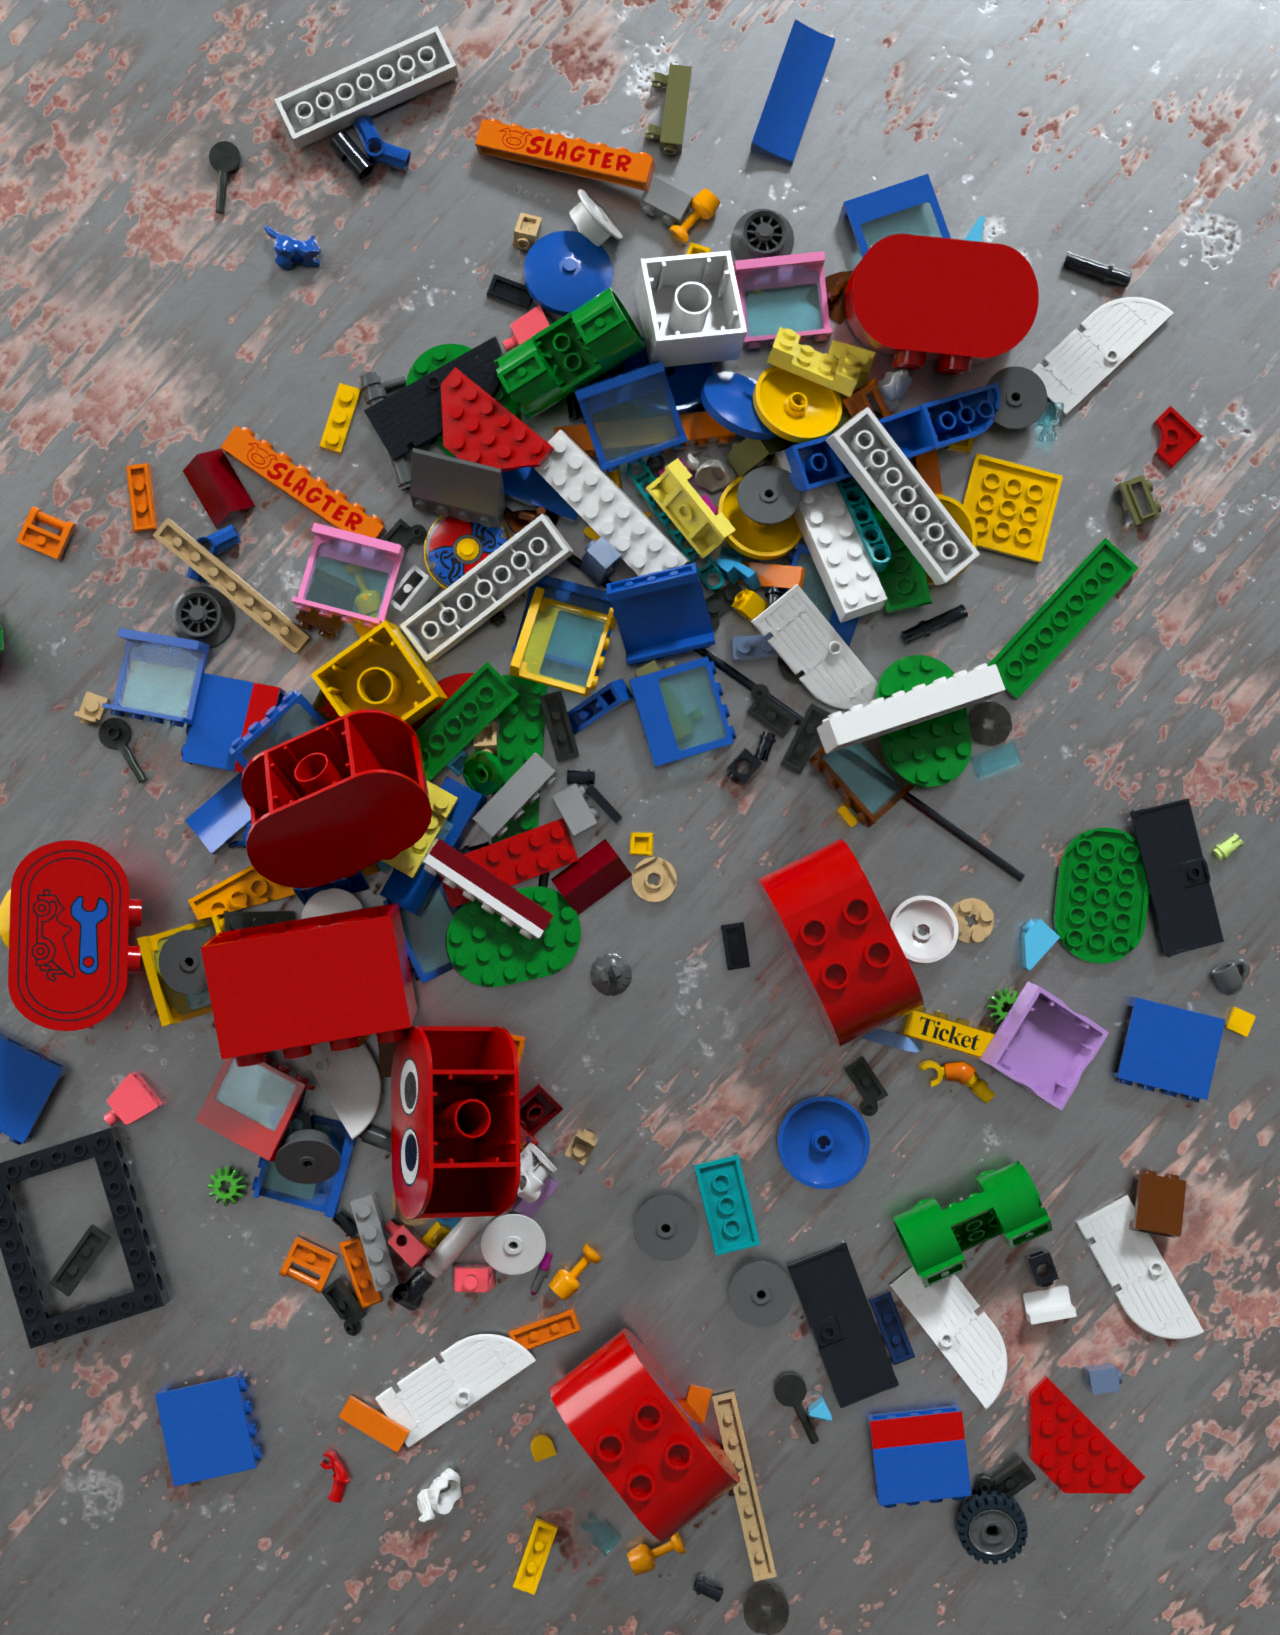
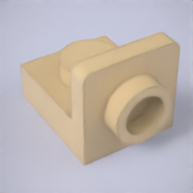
(526, 231)
(91, 709)
(487, 739)
(581, 1146)

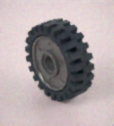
(995, 1543)

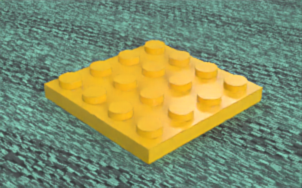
(1011, 506)

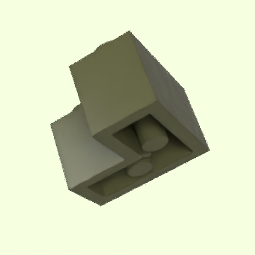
(753, 453)

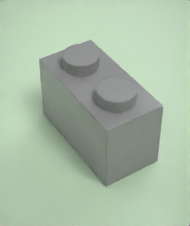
(665, 202)
(413, 591)
(575, 809)

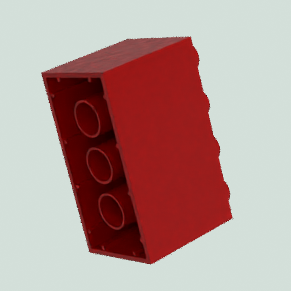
(310, 984)

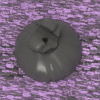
(612, 964)

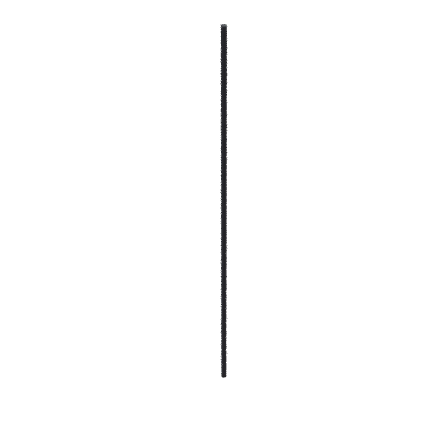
(911, 799)

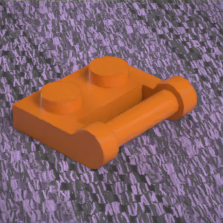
(859, 401)
(43, 540)
(312, 1258)

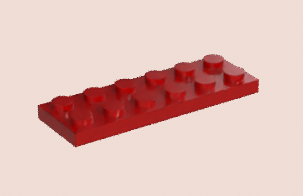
(521, 856)

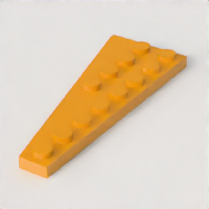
(244, 891)

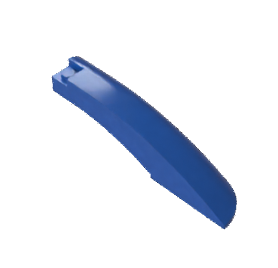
(913, 430)

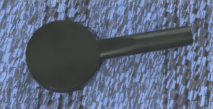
(225, 159)
(115, 734)
(790, 1392)

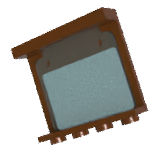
(861, 779)

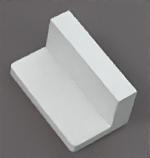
(1048, 1305)

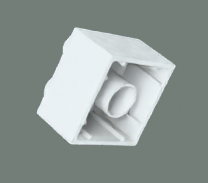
(690, 309)

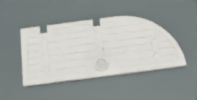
(1091, 356)
(812, 645)
(350, 1083)
(1134, 1262)
(965, 1339)
(447, 1388)

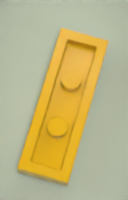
(340, 418)
(535, 1556)

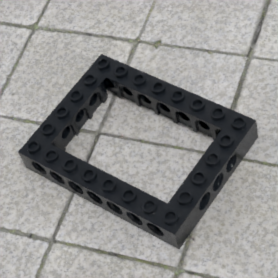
(130, 1224)

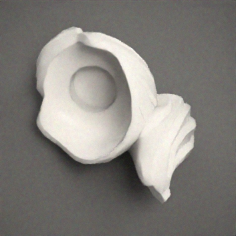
(892, 389)
(710, 472)
(440, 1496)

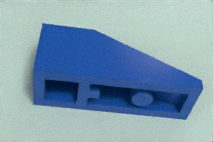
(599, 705)

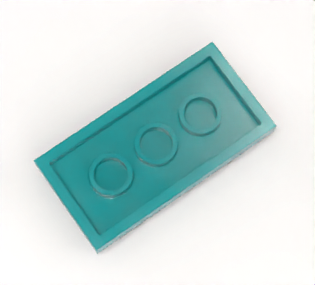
(727, 1204)

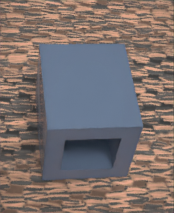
(1103, 1378)

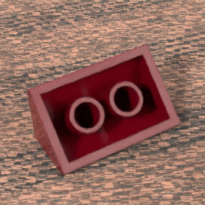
(218, 487)
(591, 877)
(538, 1108)

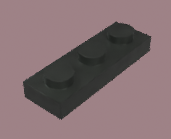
(559, 726)
(804, 739)
(242, 920)
(80, 1260)

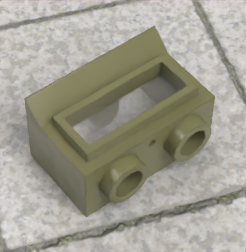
(1139, 501)

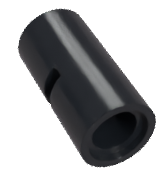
(351, 156)

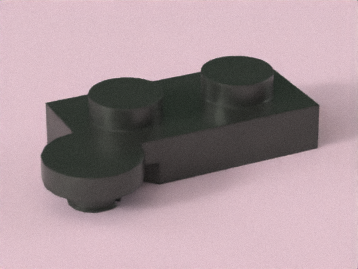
(404, 534)
(721, 601)
(769, 712)
(866, 1084)
(345, 1306)
(1008, 1481)

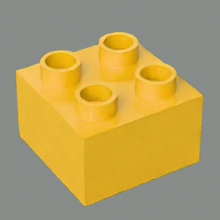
(382, 675)

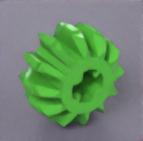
(1006, 998)
(234, 1190)

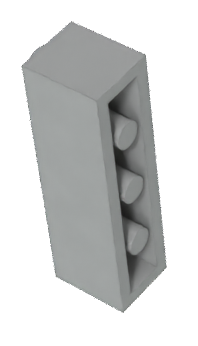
(514, 795)
(375, 1241)

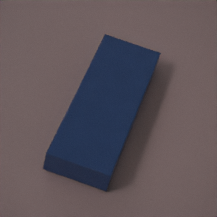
(891, 1327)

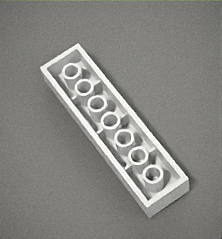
(367, 87)
(902, 496)
(608, 508)
(836, 549)
(487, 588)
(910, 707)

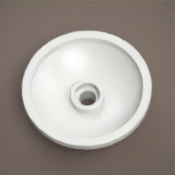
(933, 917)

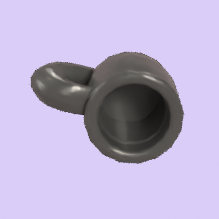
(1229, 978)

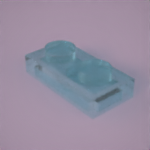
(996, 759)

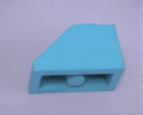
(1035, 942)

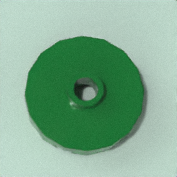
(483, 772)

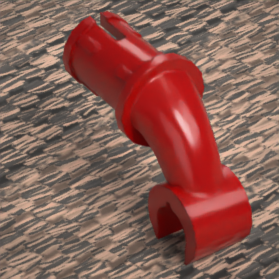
(340, 1476)

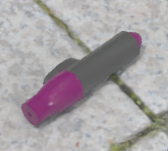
(543, 1272)

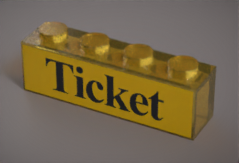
(946, 1033)

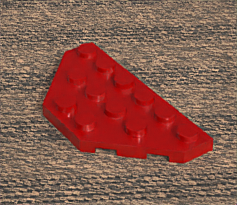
(484, 430)
(1073, 1448)

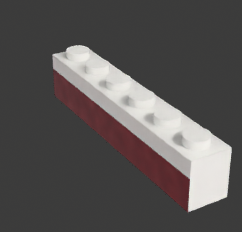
(487, 889)

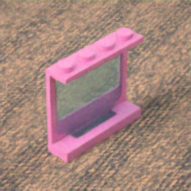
(783, 294)
(349, 576)

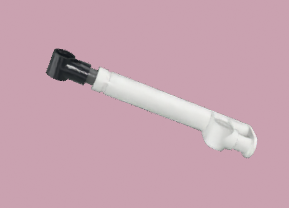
(534, 1170)

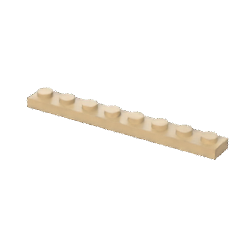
(231, 585)
(745, 1491)

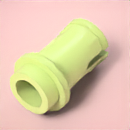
(1228, 847)

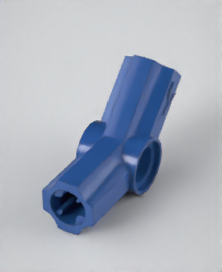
(370, 139)
(220, 542)

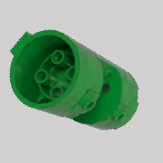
(569, 353)
(1004, 1207)

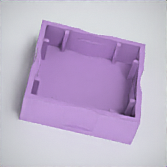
(1044, 1045)

